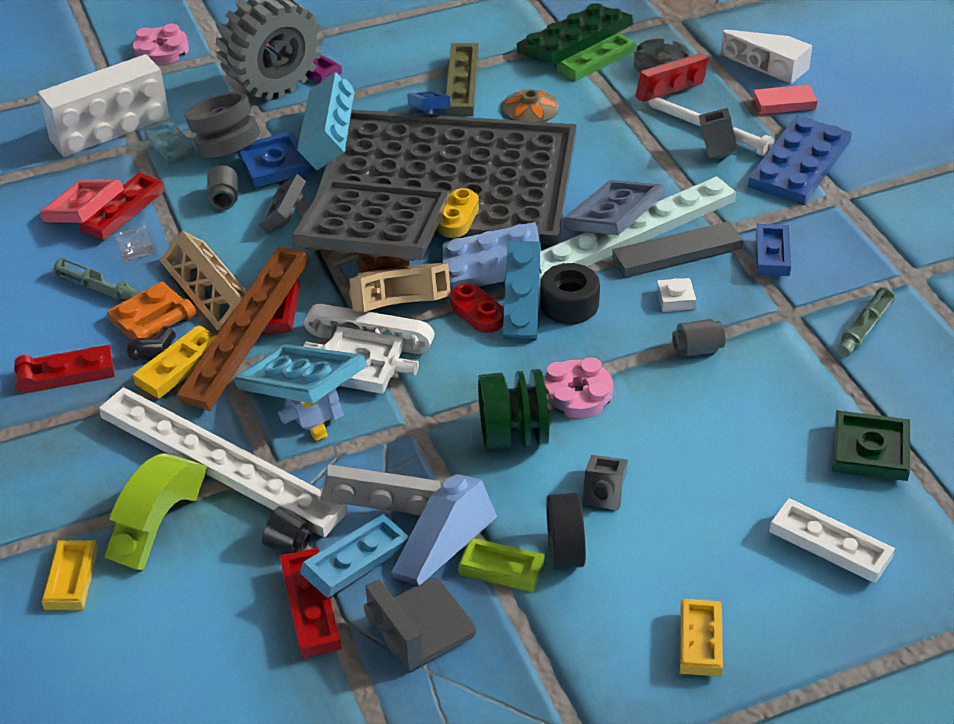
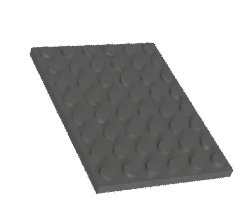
(510, 164)

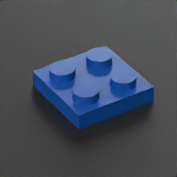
(273, 159)

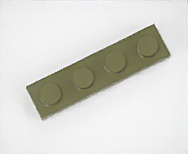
(462, 79)

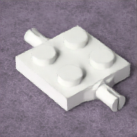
(380, 354)

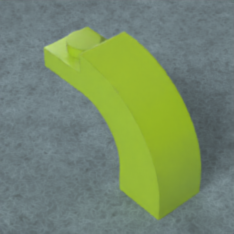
(145, 502)

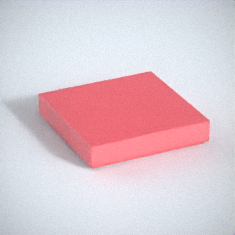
(81, 201)

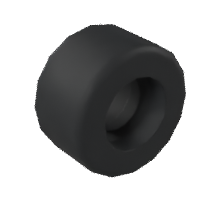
(569, 293)

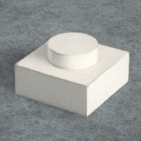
(676, 295)

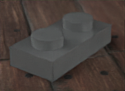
(284, 200)

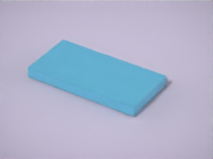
(300, 372)

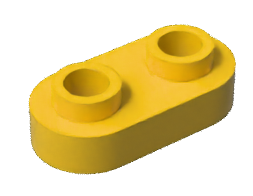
(458, 213)

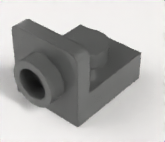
(604, 482)

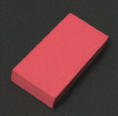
(784, 99)

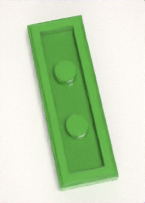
(597, 57)

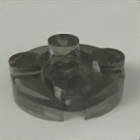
(656, 53)

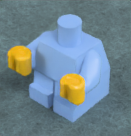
(312, 415)

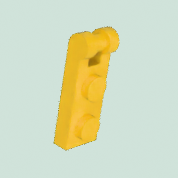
(174, 363)

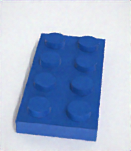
(800, 159)

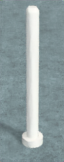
(762, 144)

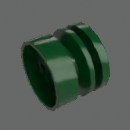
(513, 409)

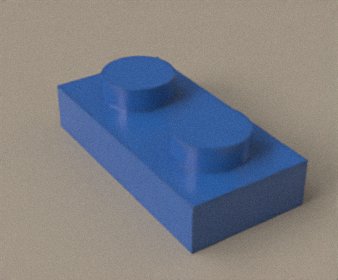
(429, 102)
(773, 250)

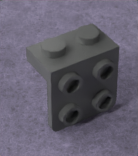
(419, 621)

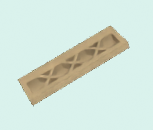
(210, 272)

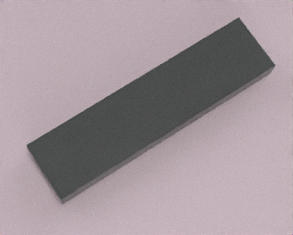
(676, 249)

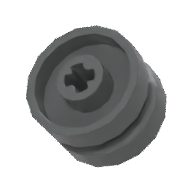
(222, 124)

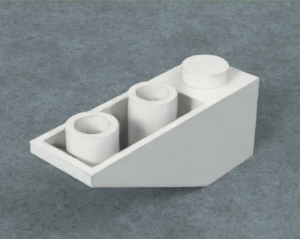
(769, 53)

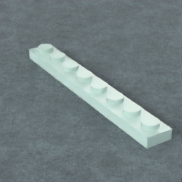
(658, 219)

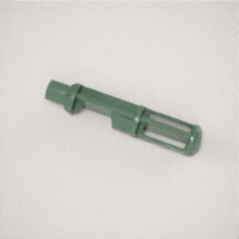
(94, 280)
(865, 322)

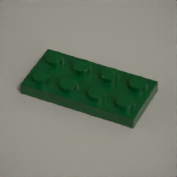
(574, 33)

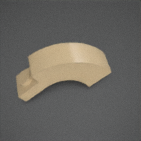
(399, 285)

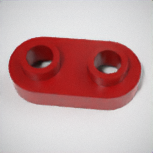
(477, 308)

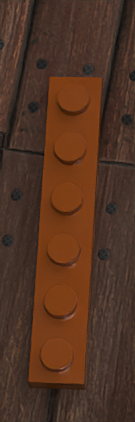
(243, 328)

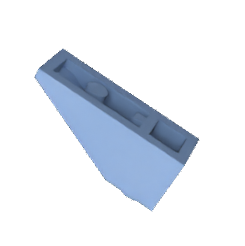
(445, 526)

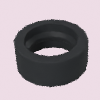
(565, 531)

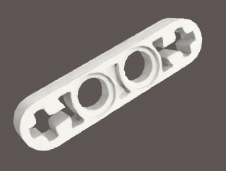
(324, 320)

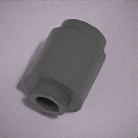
(222, 187)
(698, 337)

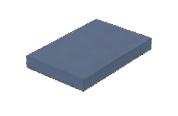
(613, 207)

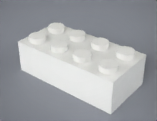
(104, 105)

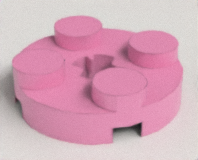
(161, 44)
(584, 373)

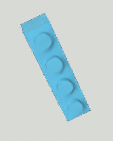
(326, 121)

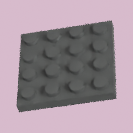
(371, 219)

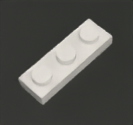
(832, 540)

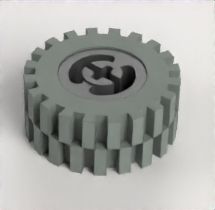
(262, 67)

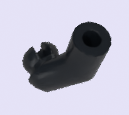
(151, 347)

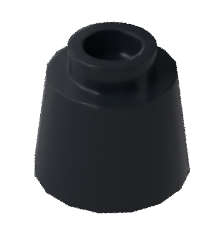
(286, 531)

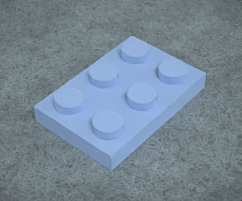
(483, 257)

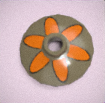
(530, 106)

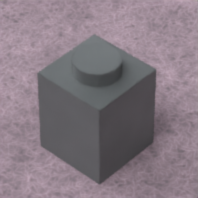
(718, 133)

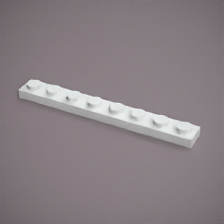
(223, 460)

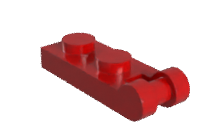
(63, 369)

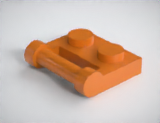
(150, 311)

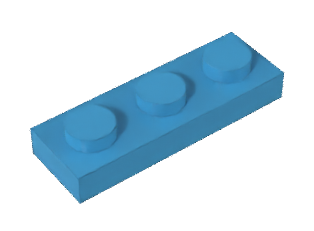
(521, 290)
(354, 555)

